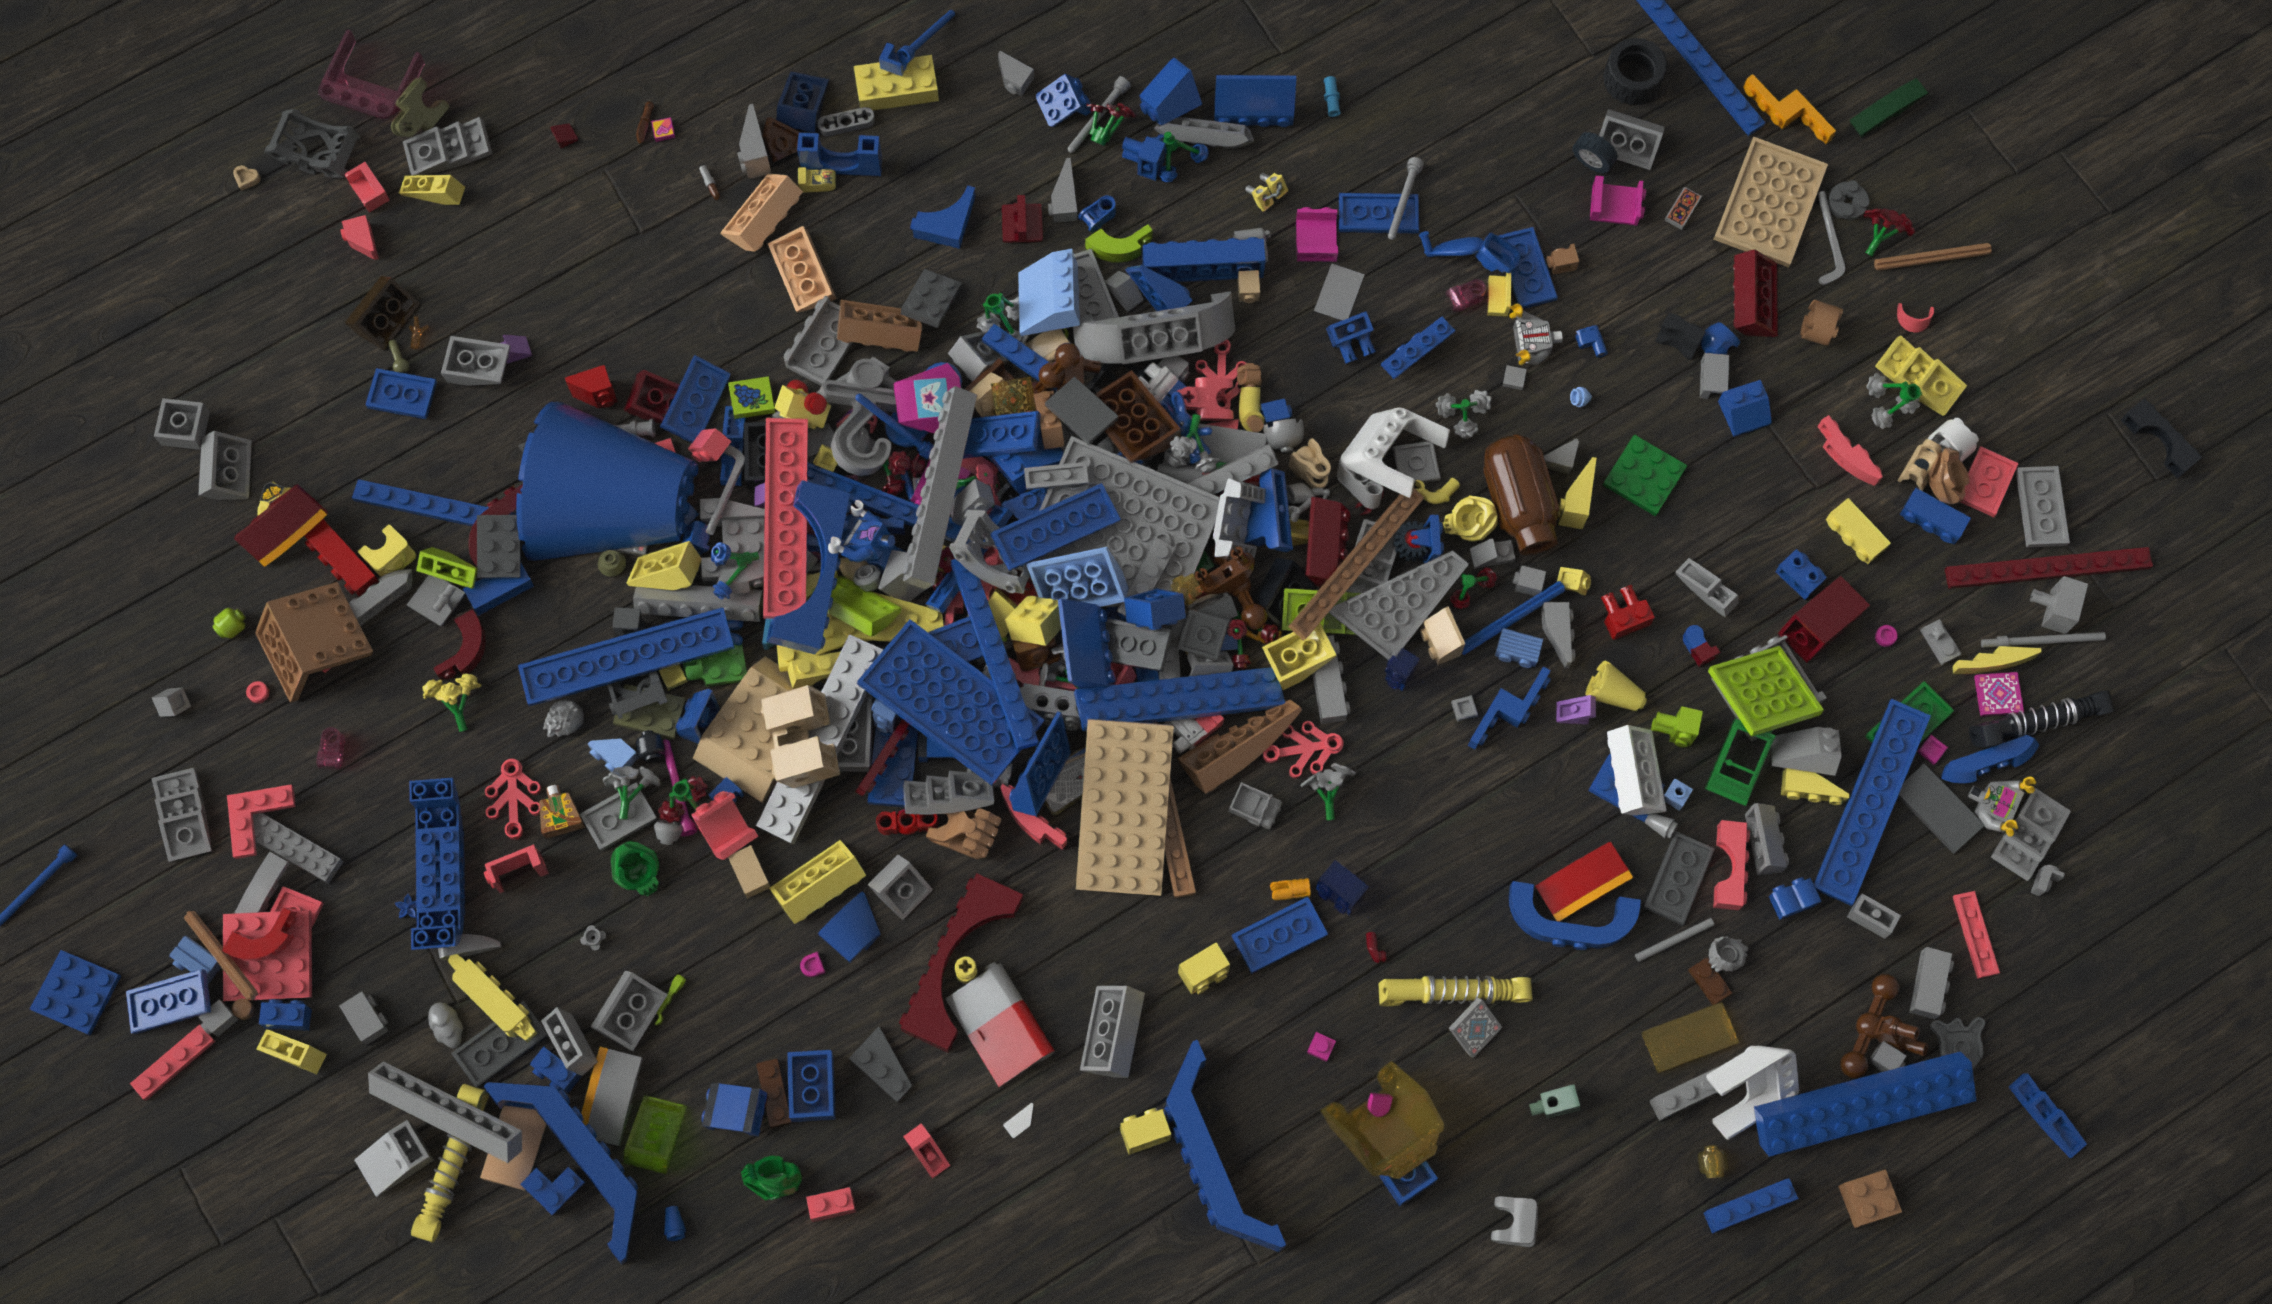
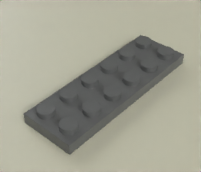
(1135, 645)

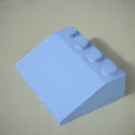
(1049, 294)
(1081, 577)

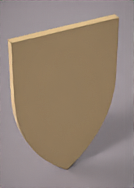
(1047, 343)

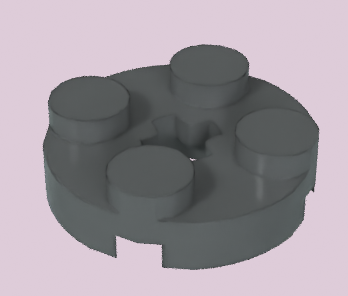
(1848, 190)

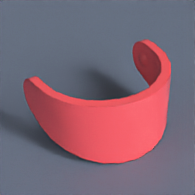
(1912, 324)

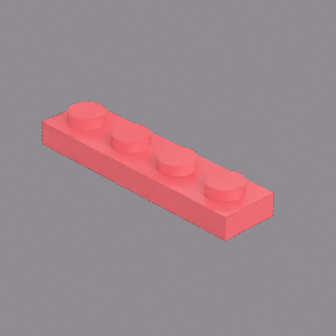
(172, 1062)

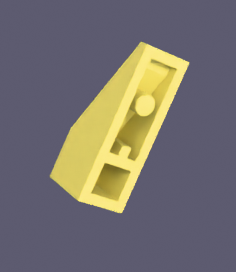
(291, 1051)

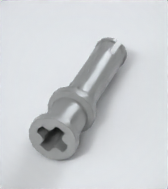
(640, 428)

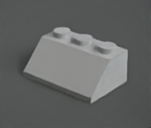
(1632, 138)
(224, 467)
(1766, 839)
(629, 1010)

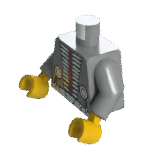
(1532, 336)

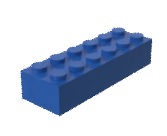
(1205, 259)

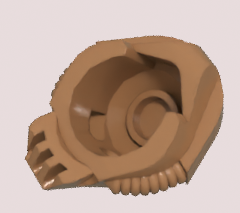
(1948, 477)

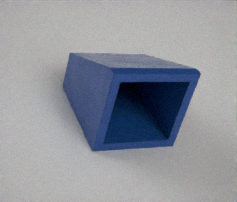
(1170, 93)

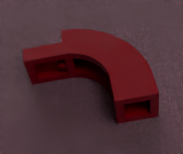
(470, 651)

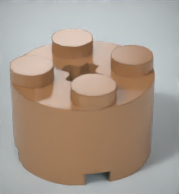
(1821, 322)

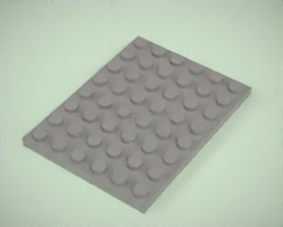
(1149, 509)

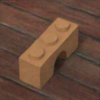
(1049, 423)

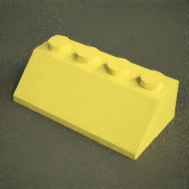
(817, 882)

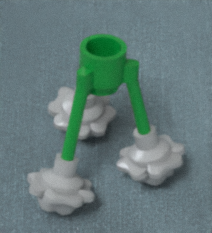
(995, 305)
(1906, 401)

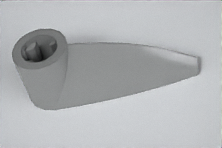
(470, 945)

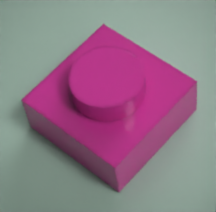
(1321, 1046)

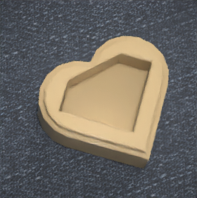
(246, 177)

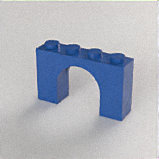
(864, 161)

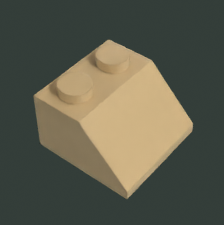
(1442, 636)

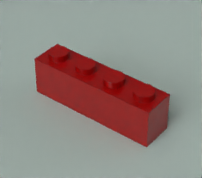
(341, 558)

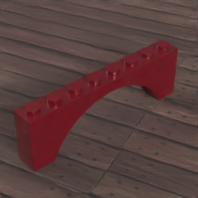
(982, 904)

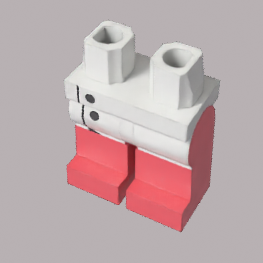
(1194, 730)

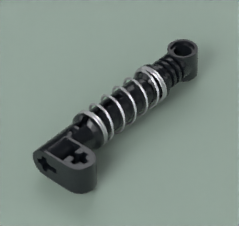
(2046, 717)

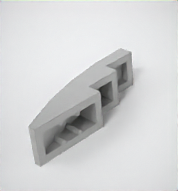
(263, 885)

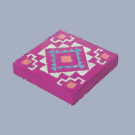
(1998, 694)

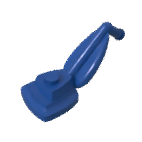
(1492, 252)

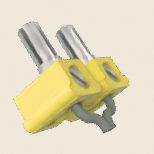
(1262, 195)

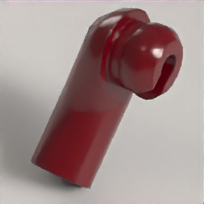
(1372, 946)

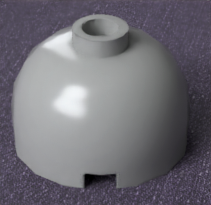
(1284, 434)

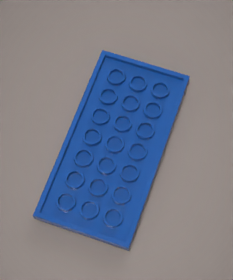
(944, 700)

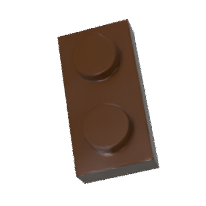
(1710, 981)

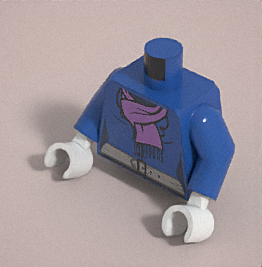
(865, 540)

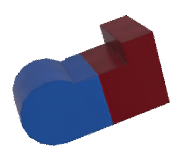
(1698, 646)

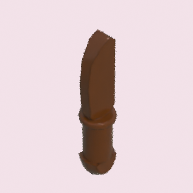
(644, 122)

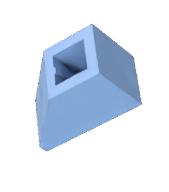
(613, 752)

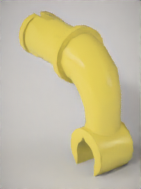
(1441, 495)

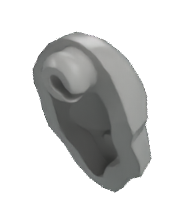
(445, 1024)

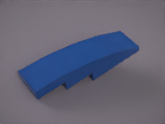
(734, 431)
(2047, 1115)

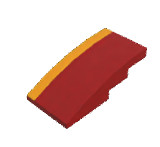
(1584, 881)

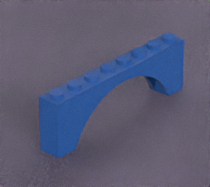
(826, 513)

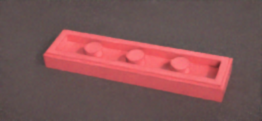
(1976, 934)

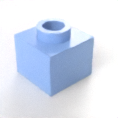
(1675, 800)

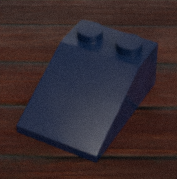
(802, 101)

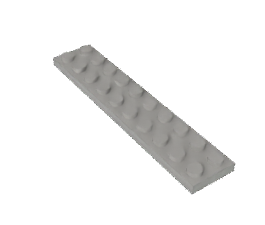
(790, 807)

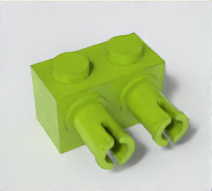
(1681, 728)

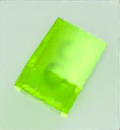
(654, 1134)

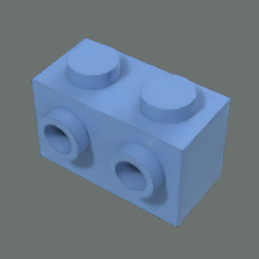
(884, 718)

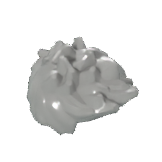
(563, 718)
(1727, 954)

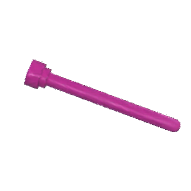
(687, 824)

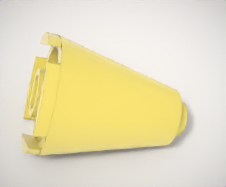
(1615, 688)

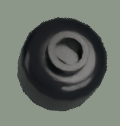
(650, 746)

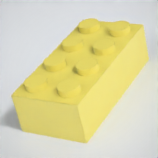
(885, 90)

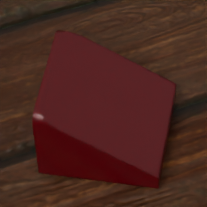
(564, 134)

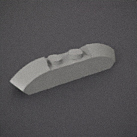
(1207, 132)
(754, 575)
(381, 595)

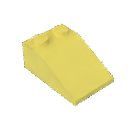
(1576, 503)
(666, 568)
(1298, 659)

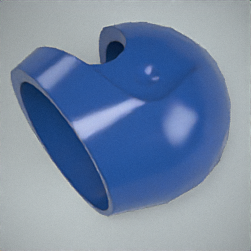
(1718, 339)

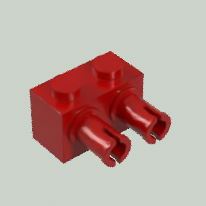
(1628, 619)

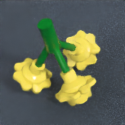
(449, 692)

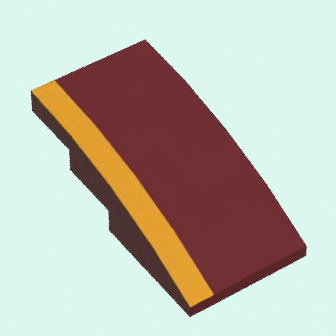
(281, 525)

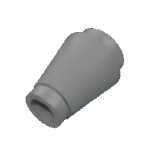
(1663, 825)

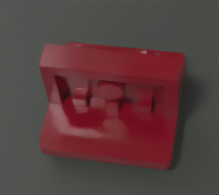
(1022, 222)

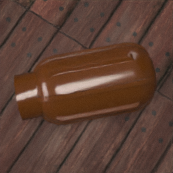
(1522, 492)

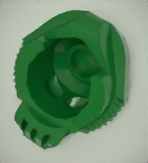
(635, 867)
(778, 1177)

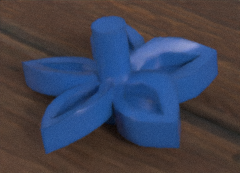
(407, 906)

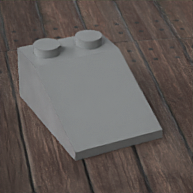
(753, 154)
(474, 361)
(1808, 750)

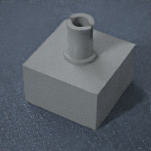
(2062, 604)

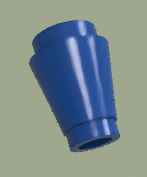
(674, 1225)

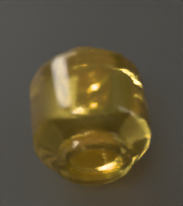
(1712, 1161)

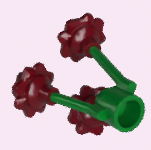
(682, 791)

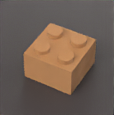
(1870, 1198)

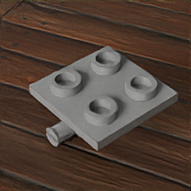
(436, 599)

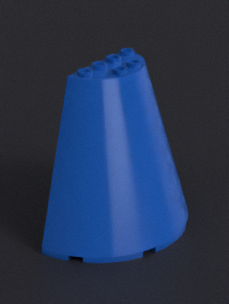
(597, 487)

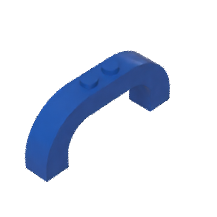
(1566, 933)

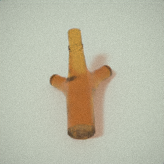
(416, 333)

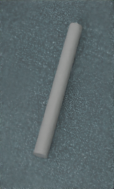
(1674, 940)

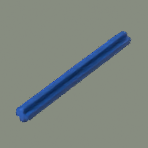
(1513, 616)

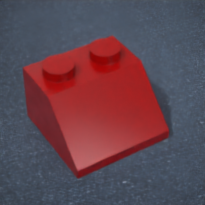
(592, 387)

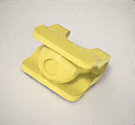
(393, 556)

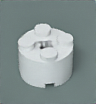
(1957, 436)

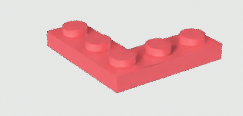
(241, 811)

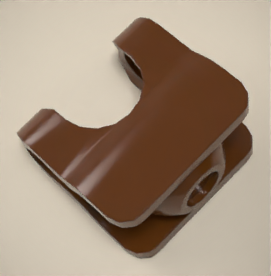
(1034, 655)

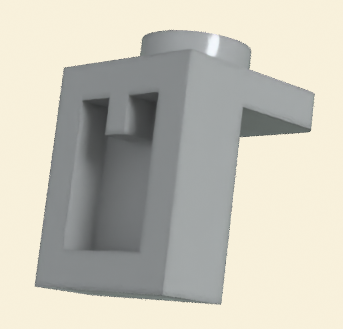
(2042, 882)

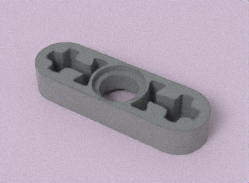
(833, 130)

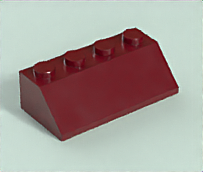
(1755, 294)
(1326, 539)

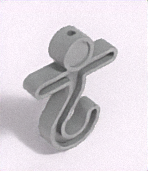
(863, 379)

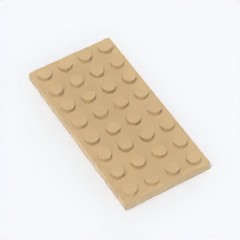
(1124, 807)

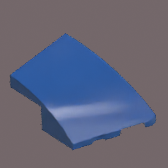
(851, 928)

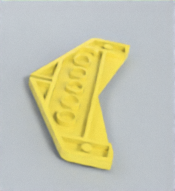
(838, 631)

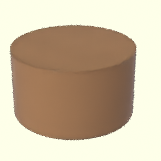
(243, 1009)

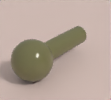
(400, 365)

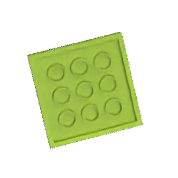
(1765, 690)

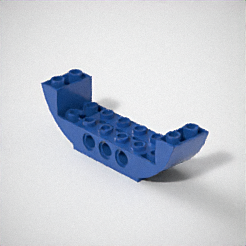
(438, 864)

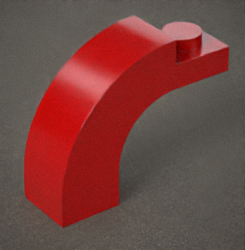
(274, 942)

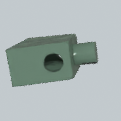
(1565, 1097)

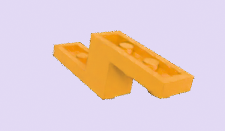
(1789, 109)

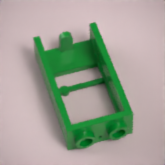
(1727, 786)

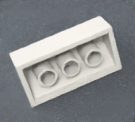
(1636, 771)

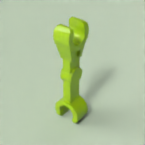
(676, 985)

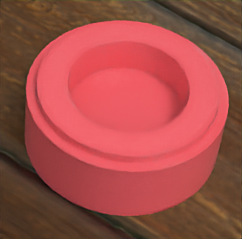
(257, 692)

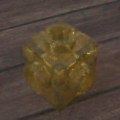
(1191, 584)

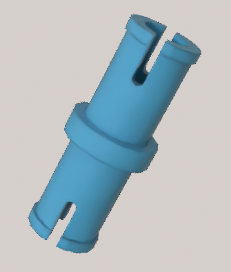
(1332, 96)

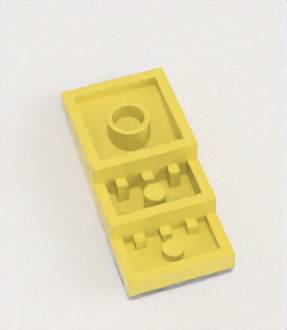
(1936, 381)

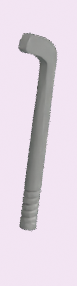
(1838, 259)
(739, 464)

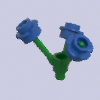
(1198, 152)
(720, 555)

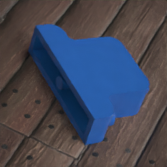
(1270, 520)

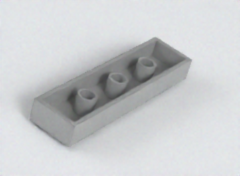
(295, 848)

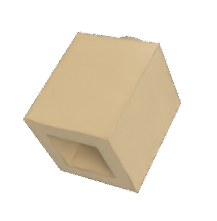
(1248, 286)

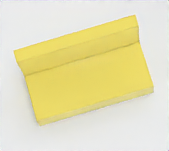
(1499, 295)

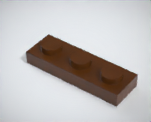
(776, 1101)

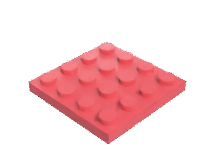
(282, 975)

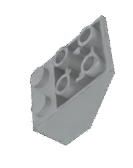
(394, 1158)

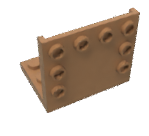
(310, 635)

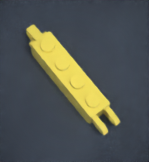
(491, 999)

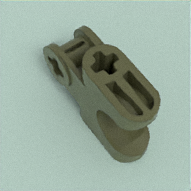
(414, 112)

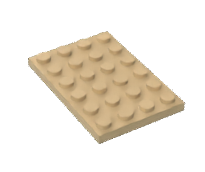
(1771, 201)

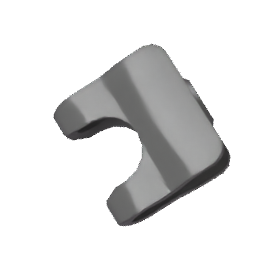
(1525, 1222)

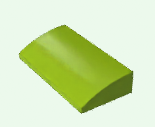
(861, 608)

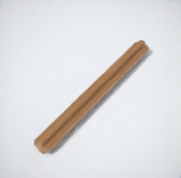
(1932, 256)
(221, 957)

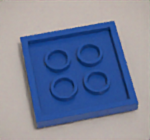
(75, 992)

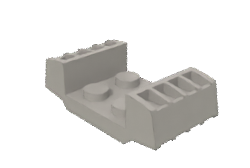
(1233, 517)

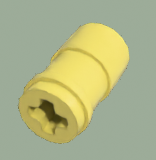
(965, 969)

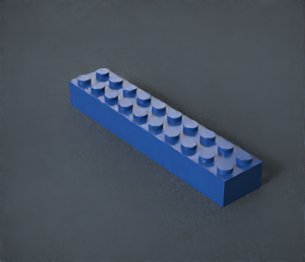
(1865, 1103)

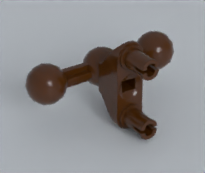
(1068, 364)
(1234, 578)
(1886, 1029)

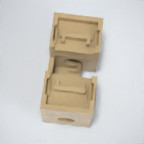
(796, 756)

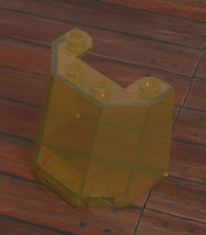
(1397, 1140)

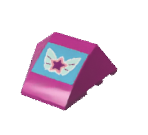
(921, 397)

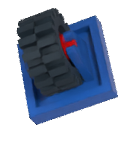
(1418, 541)

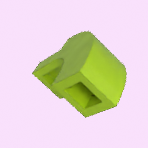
(1117, 249)

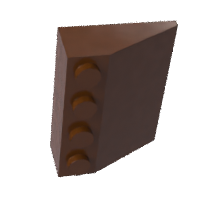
(1142, 422)

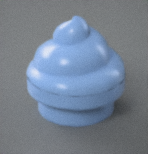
(1580, 396)

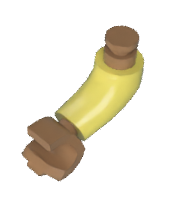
(1249, 401)

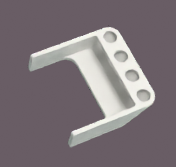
(1375, 439)
(1768, 1076)

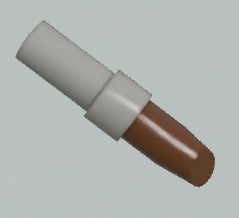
(709, 182)

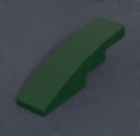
(1888, 107)

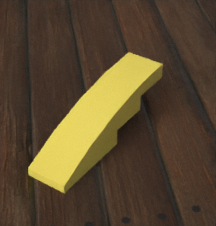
(2002, 658)

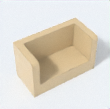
(749, 871)

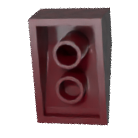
(650, 396)

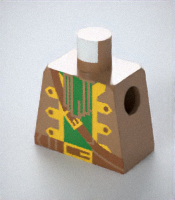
(558, 813)

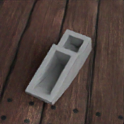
(1708, 587)

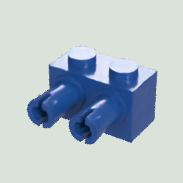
(1148, 155)
(1353, 328)

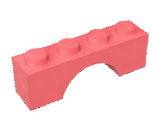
(1732, 839)

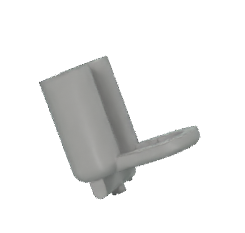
(1256, 232)

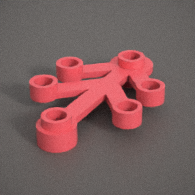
(1221, 373)
(1306, 748)
(512, 795)

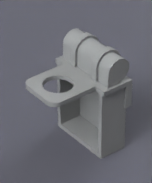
(1255, 806)

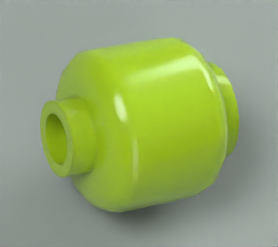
(229, 623)

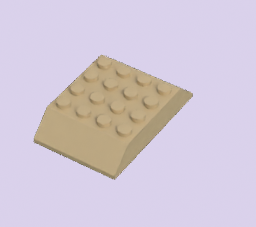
(737, 738)

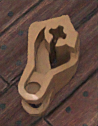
(967, 832)

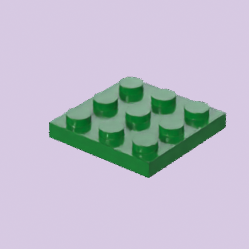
(1644, 475)

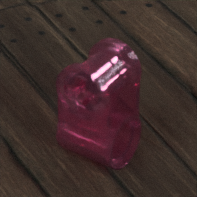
(1463, 297)
(331, 753)

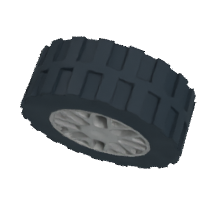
(1595, 152)

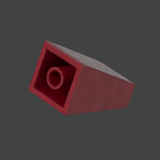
(1823, 619)

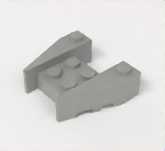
(742, 532)

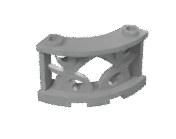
(972, 559)

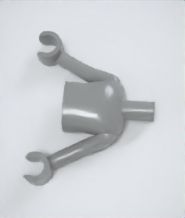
(1300, 493)

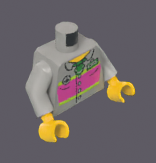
(2000, 802)

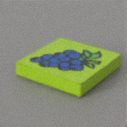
(751, 397)

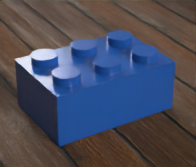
(811, 1086)

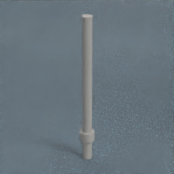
(2049, 639)

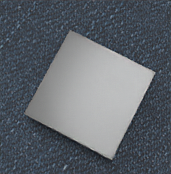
(1514, 377)
(1464, 708)

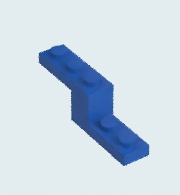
(894, 526)
(1510, 708)

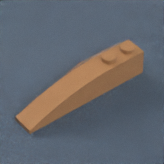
(1228, 754)

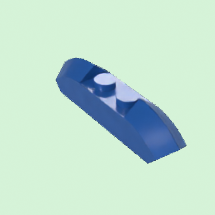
(2013, 752)

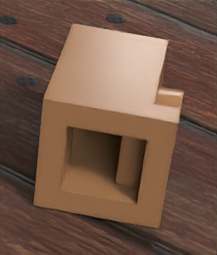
(1563, 260)

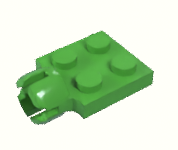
(718, 668)

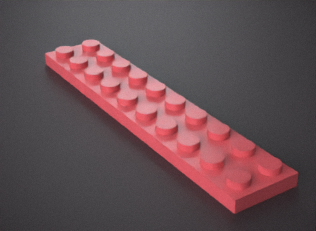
(784, 525)

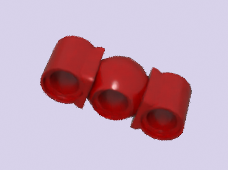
(897, 826)

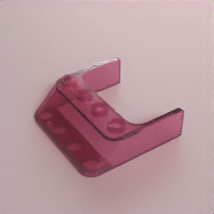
(359, 94)

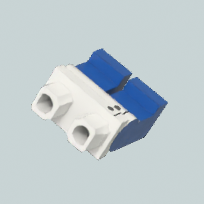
(1162, 384)

